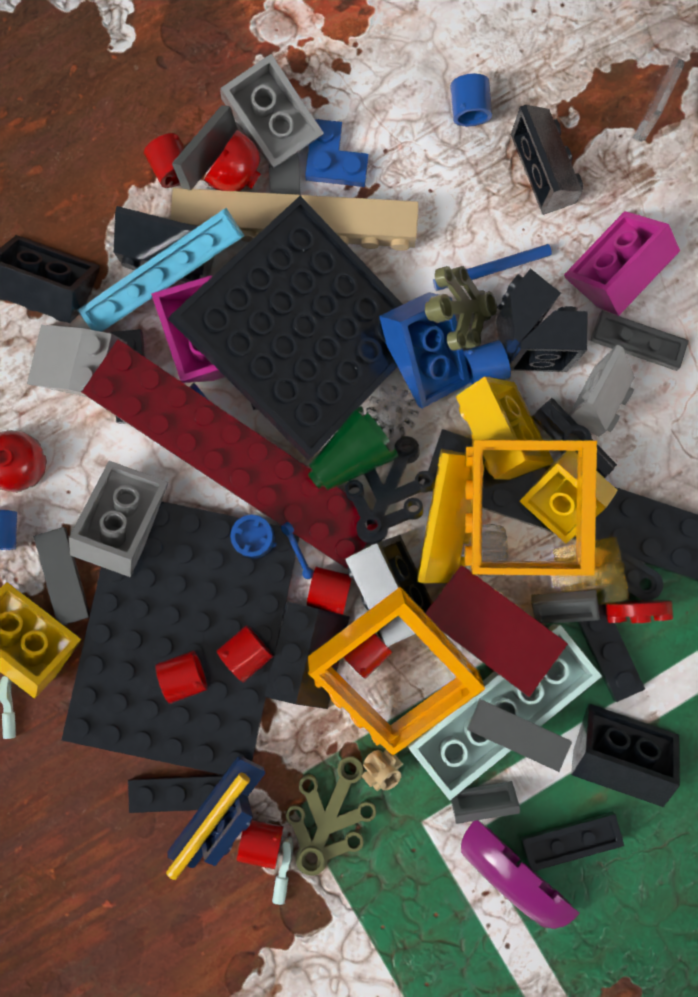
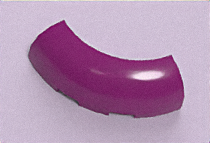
(514, 881)

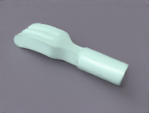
(8, 716)
(282, 880)

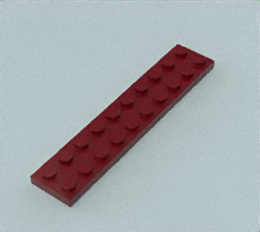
(225, 451)

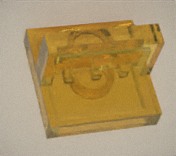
(609, 572)

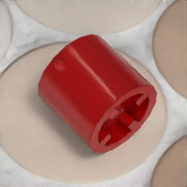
(161, 154)
(329, 590)
(244, 653)
(368, 655)
(181, 677)
(260, 844)

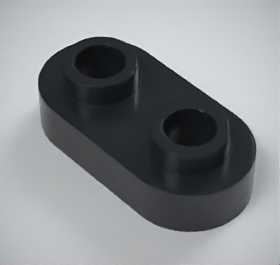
(635, 572)

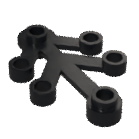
(389, 494)

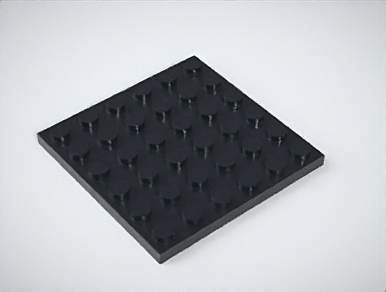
(295, 326)

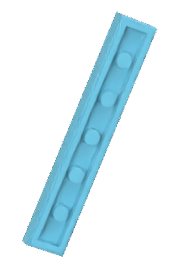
(162, 271)

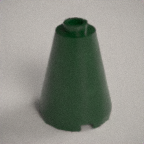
(351, 452)

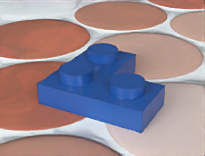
(333, 166)

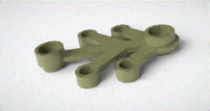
(441, 308)
(327, 820)

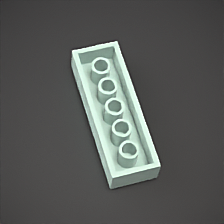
(460, 756)

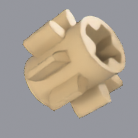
(382, 770)

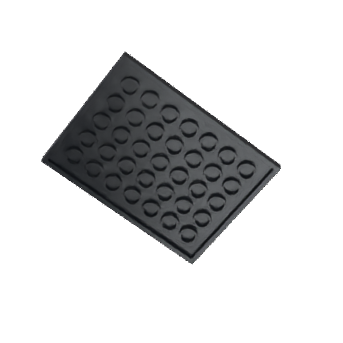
(180, 599)

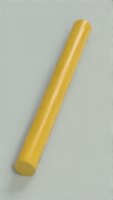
(208, 826)

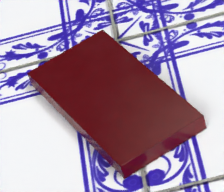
(495, 630)

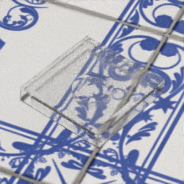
(659, 99)

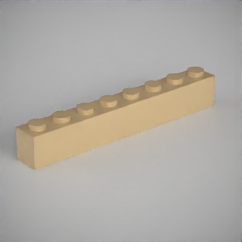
(353, 219)

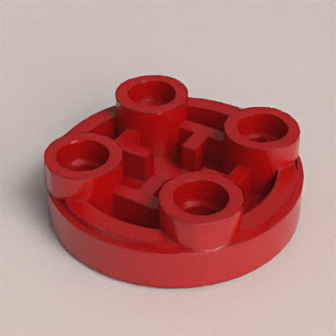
(639, 611)

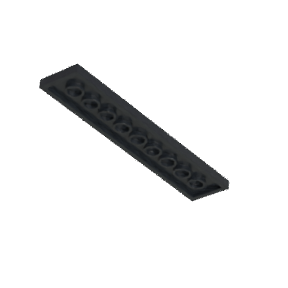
(643, 527)

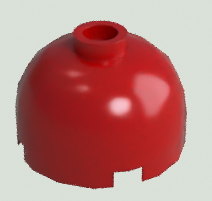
(235, 165)
(20, 461)

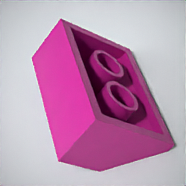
(623, 261)
(189, 361)

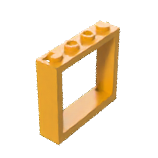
(586, 510)
(425, 715)

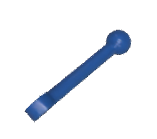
(288, 530)

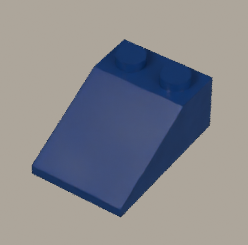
(423, 351)

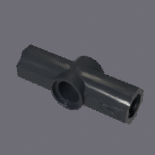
(560, 424)

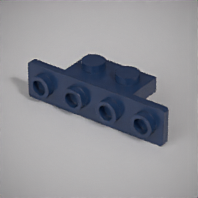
(231, 825)

